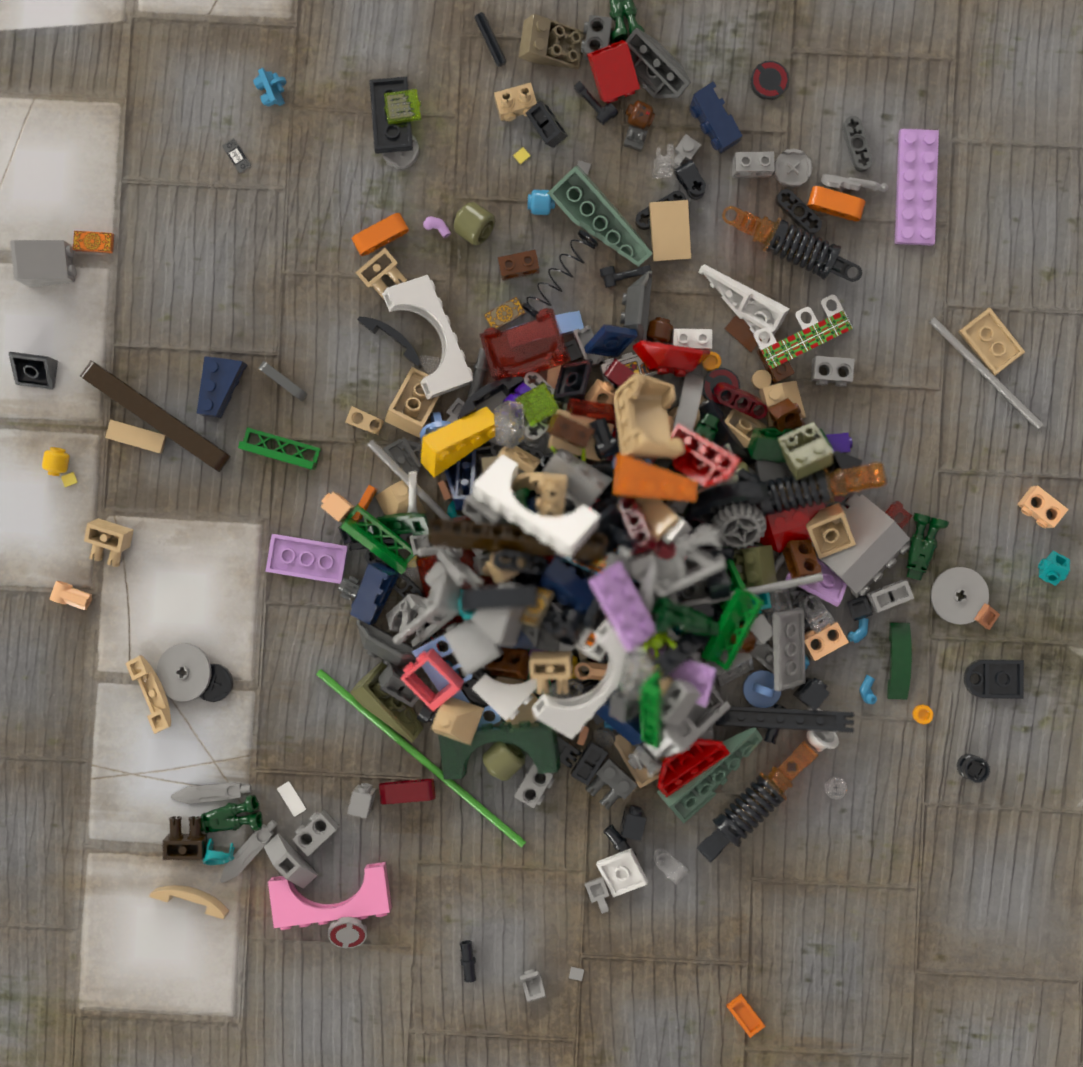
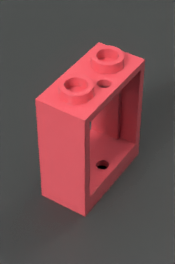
(431, 699)

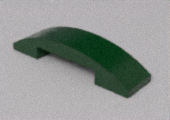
(402, 524)
(900, 660)

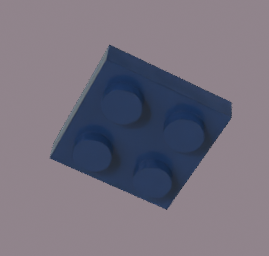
(610, 341)

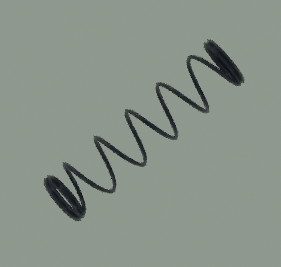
(530, 309)

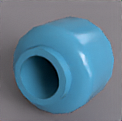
(540, 202)

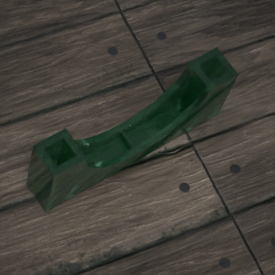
(535, 738)

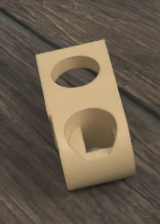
(364, 421)

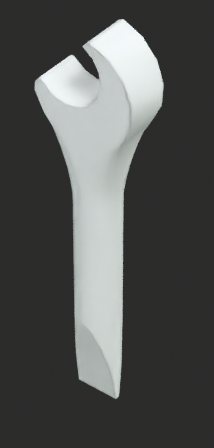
(412, 492)

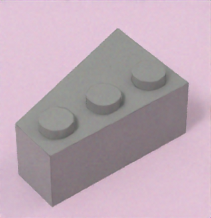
(582, 479)

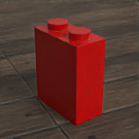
(613, 71)

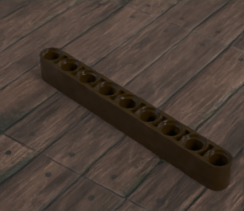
(155, 416)
(505, 537)

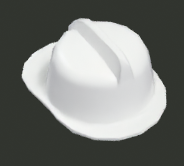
(822, 740)

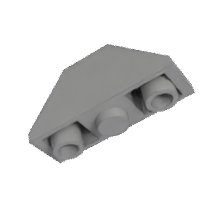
(289, 862)

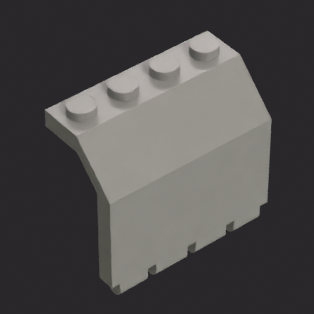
(877, 545)

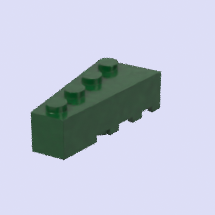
(765, 444)

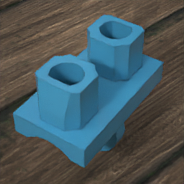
(273, 85)

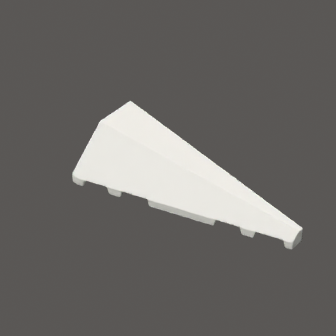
(747, 303)

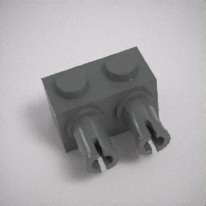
(618, 780)

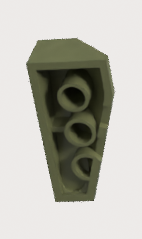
(386, 707)

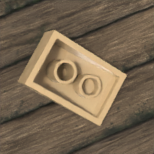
(410, 406)

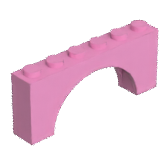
(293, 909)

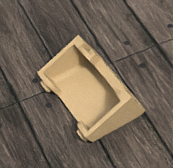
(643, 418)

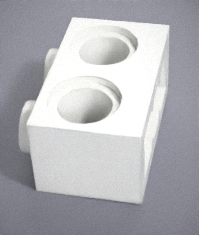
(692, 338)

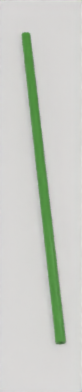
(421, 758)

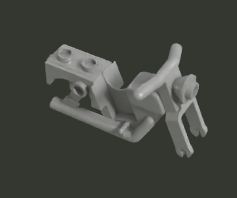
(672, 572)
(440, 604)
(679, 738)

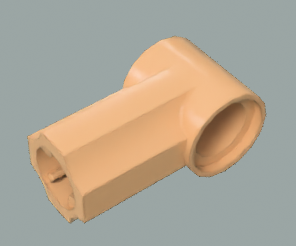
(66, 594)
(596, 670)

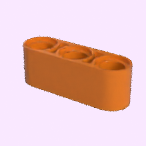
(836, 203)
(380, 234)

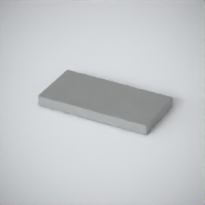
(789, 649)

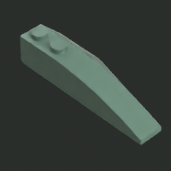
(597, 215)
(701, 790)

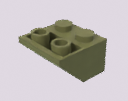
(805, 451)
(755, 565)

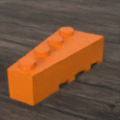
(645, 480)

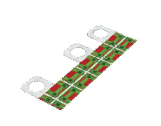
(811, 336)

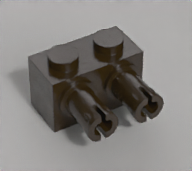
(185, 846)

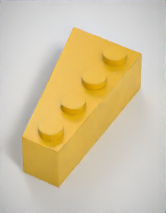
(456, 440)

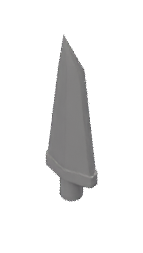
(648, 586)

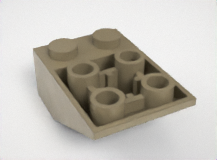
(550, 43)

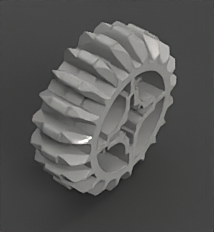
(750, 520)

